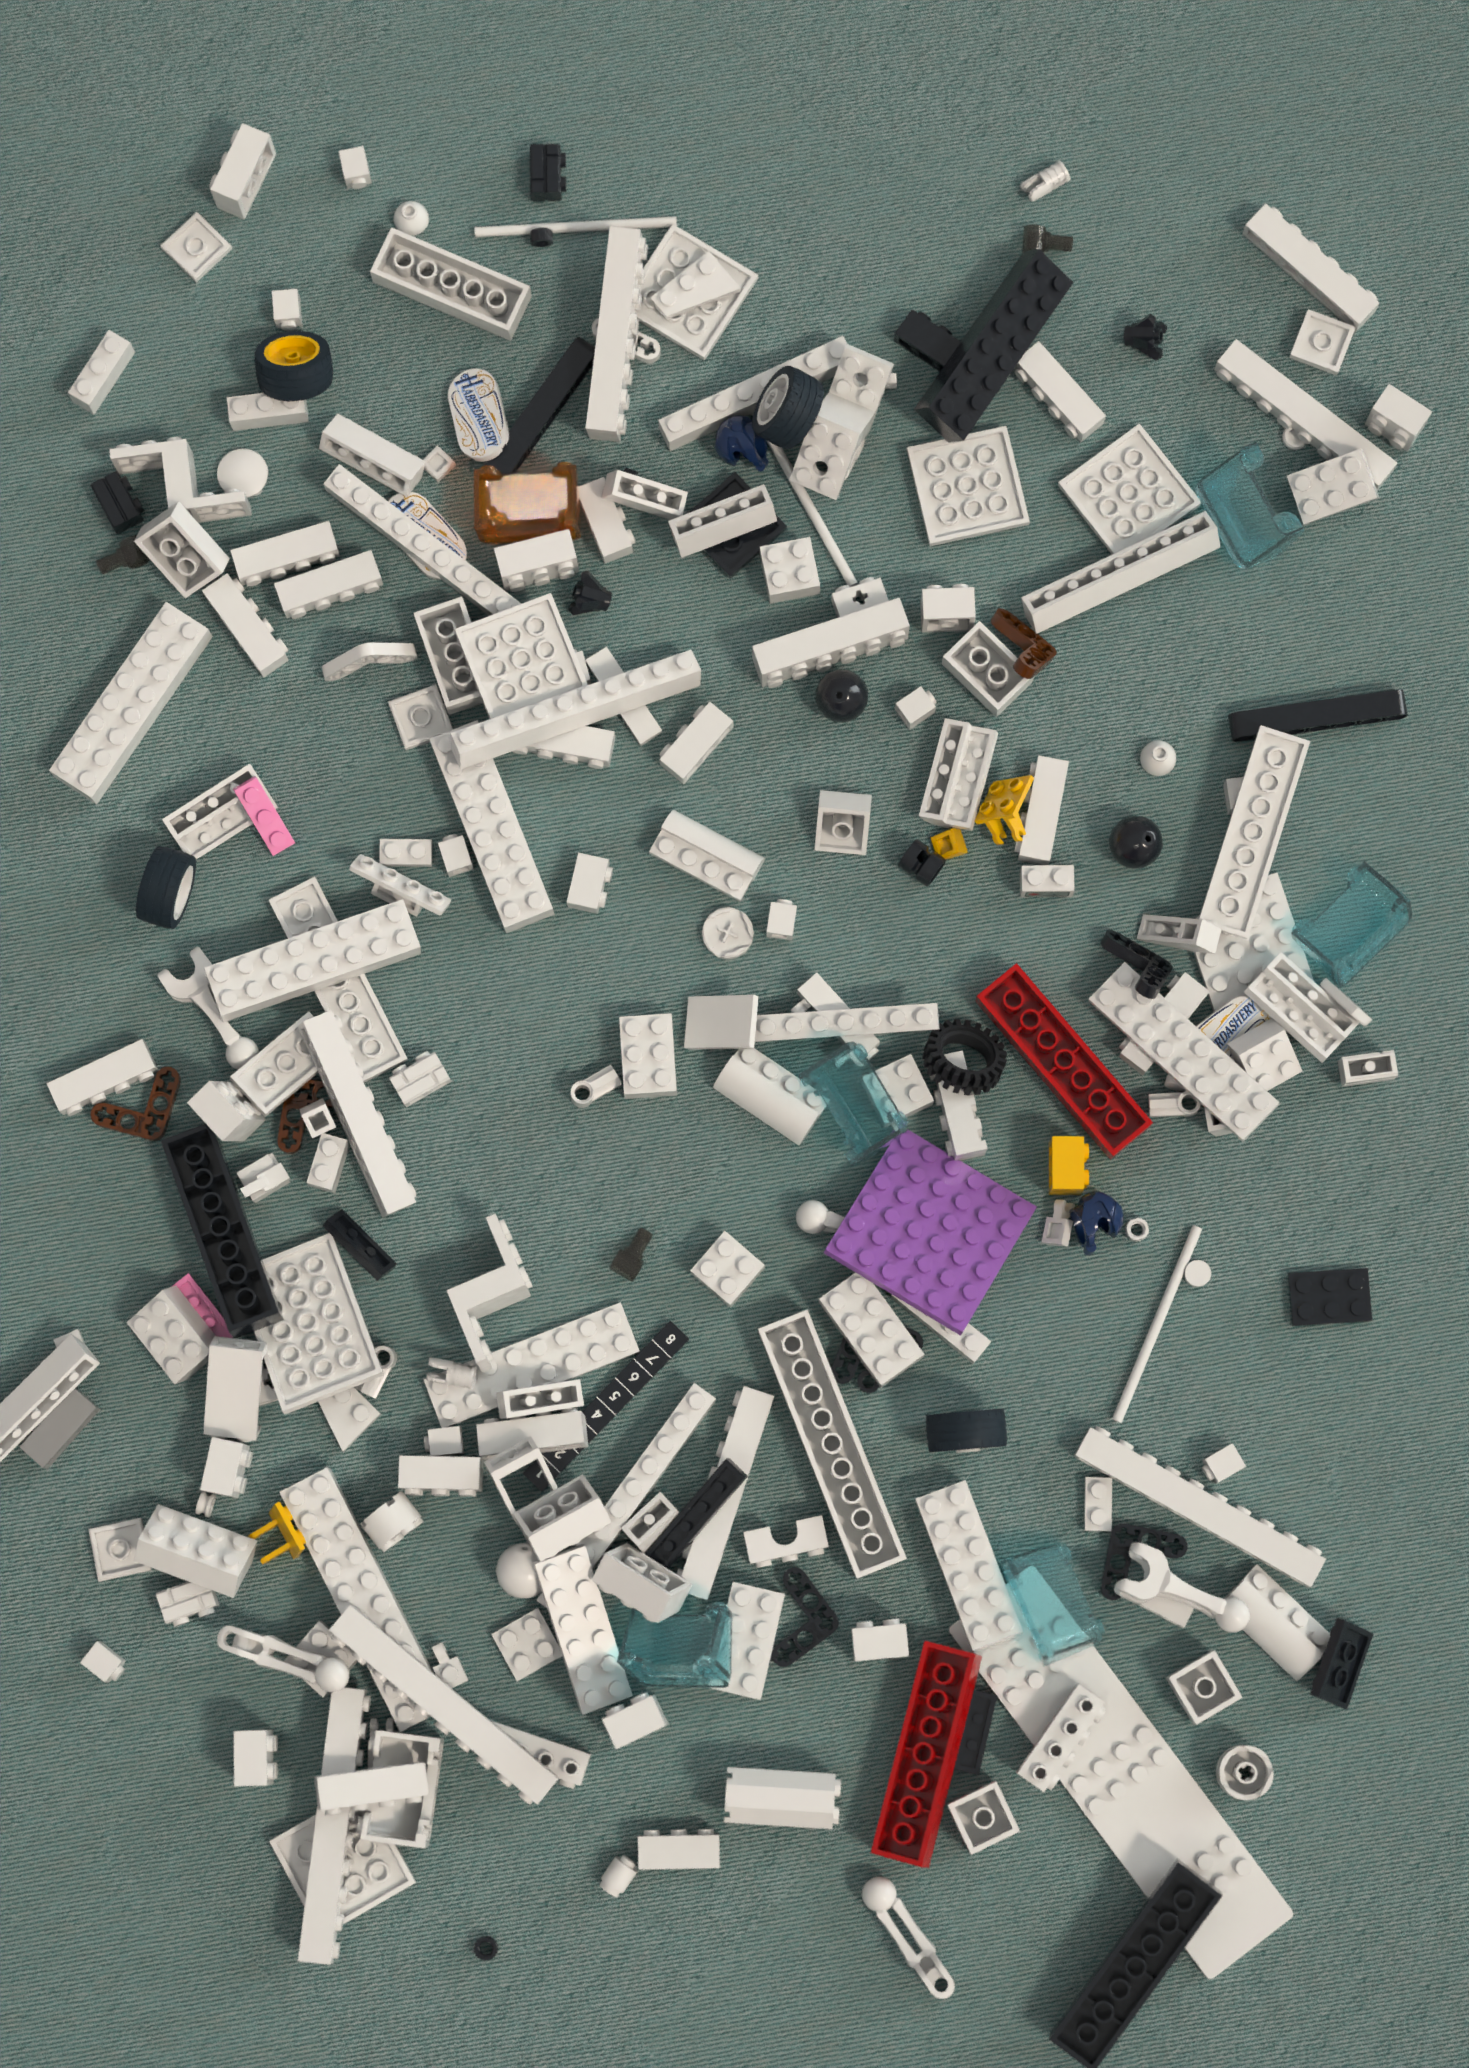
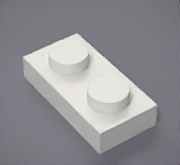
(406, 852)
(1098, 1504)

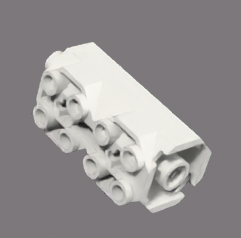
(782, 1798)

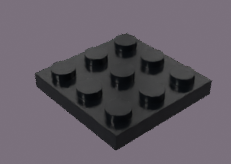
(738, 551)

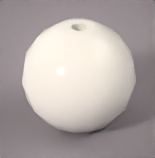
(517, 1573)

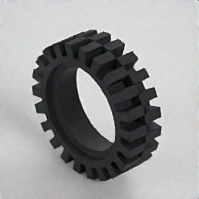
(956, 1076)

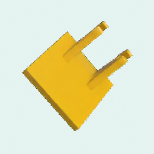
(1004, 802)
(282, 1518)

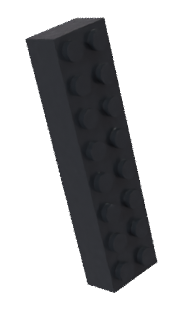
(993, 346)
(222, 1231)
(1135, 1965)

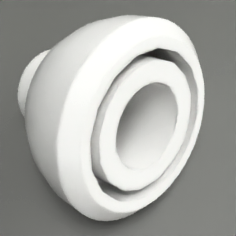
(411, 218)
(1158, 758)

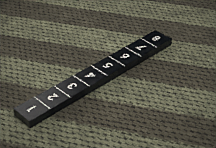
(615, 1398)

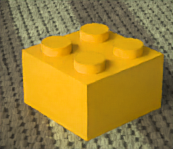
(1066, 1165)

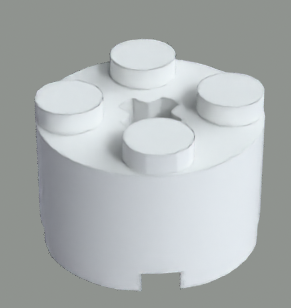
(392, 1522)
(1258, 1765)

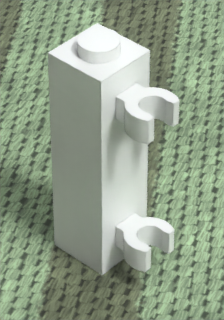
(820, 997)

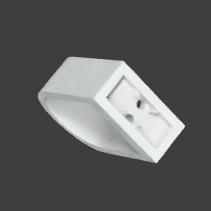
(513, 1459)

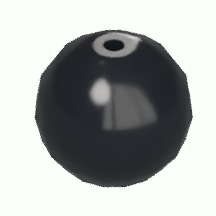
(841, 696)
(1135, 842)

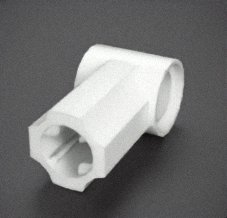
(597, 1086)
(1170, 1105)
(374, 1386)

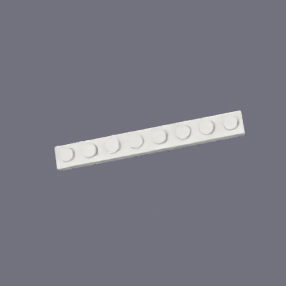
(847, 1022)

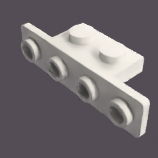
(393, 886)

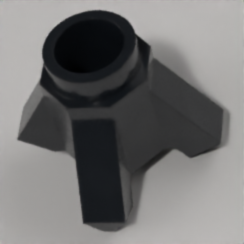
(1146, 336)
(589, 595)

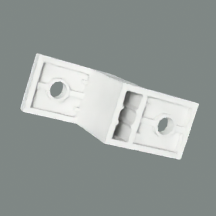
(842, 422)
(180, 478)
(490, 1292)

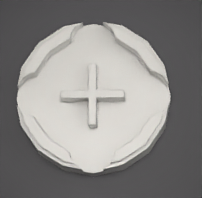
(727, 933)

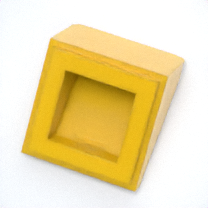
(949, 843)

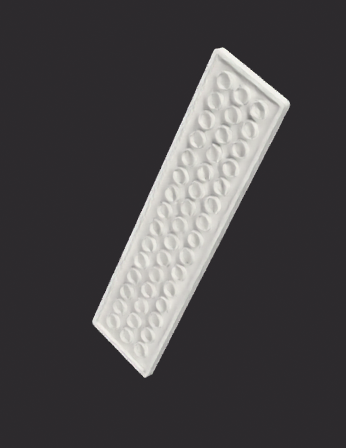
(1138, 1793)

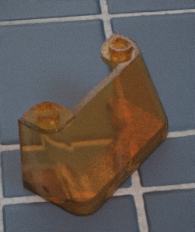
(525, 505)

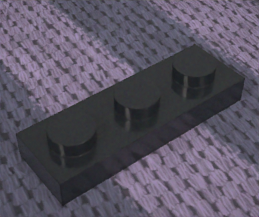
(359, 1244)
(975, 1732)

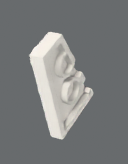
(696, 285)
(348, 1415)

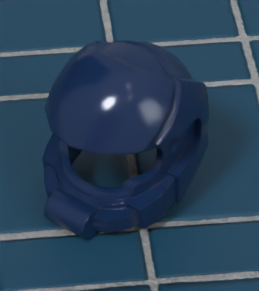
(737, 437)
(1095, 1211)

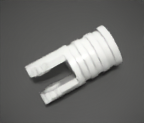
(1046, 181)
(457, 1373)

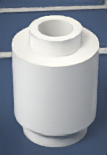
(618, 1875)

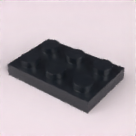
(1329, 1297)
(1341, 1663)

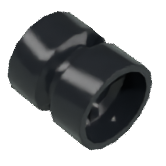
(931, 864)

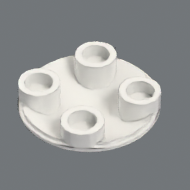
(243, 471)

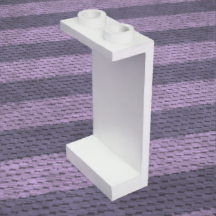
(233, 1388)

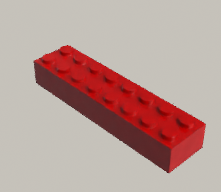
(1063, 1061)
(926, 1754)

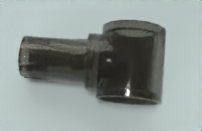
(1038, 238)
(126, 555)
(629, 1261)

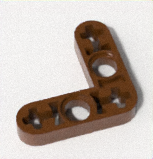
(1037, 651)
(297, 1103)
(142, 1120)

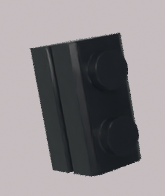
(546, 172)
(117, 502)

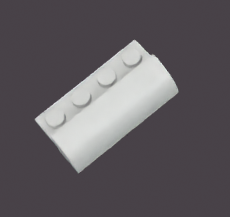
(958, 775)
(212, 816)
(706, 855)
(1301, 1007)
(770, 1093)
(1280, 1623)

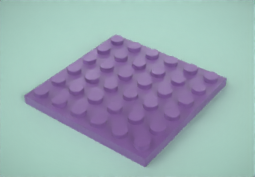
(930, 1230)

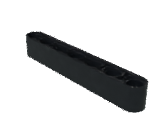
(545, 406)
(1320, 714)

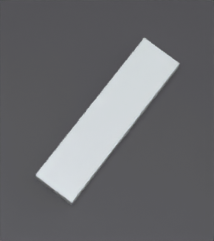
(639, 719)

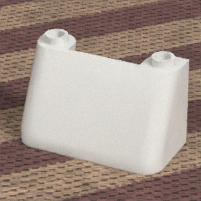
(404, 1822)

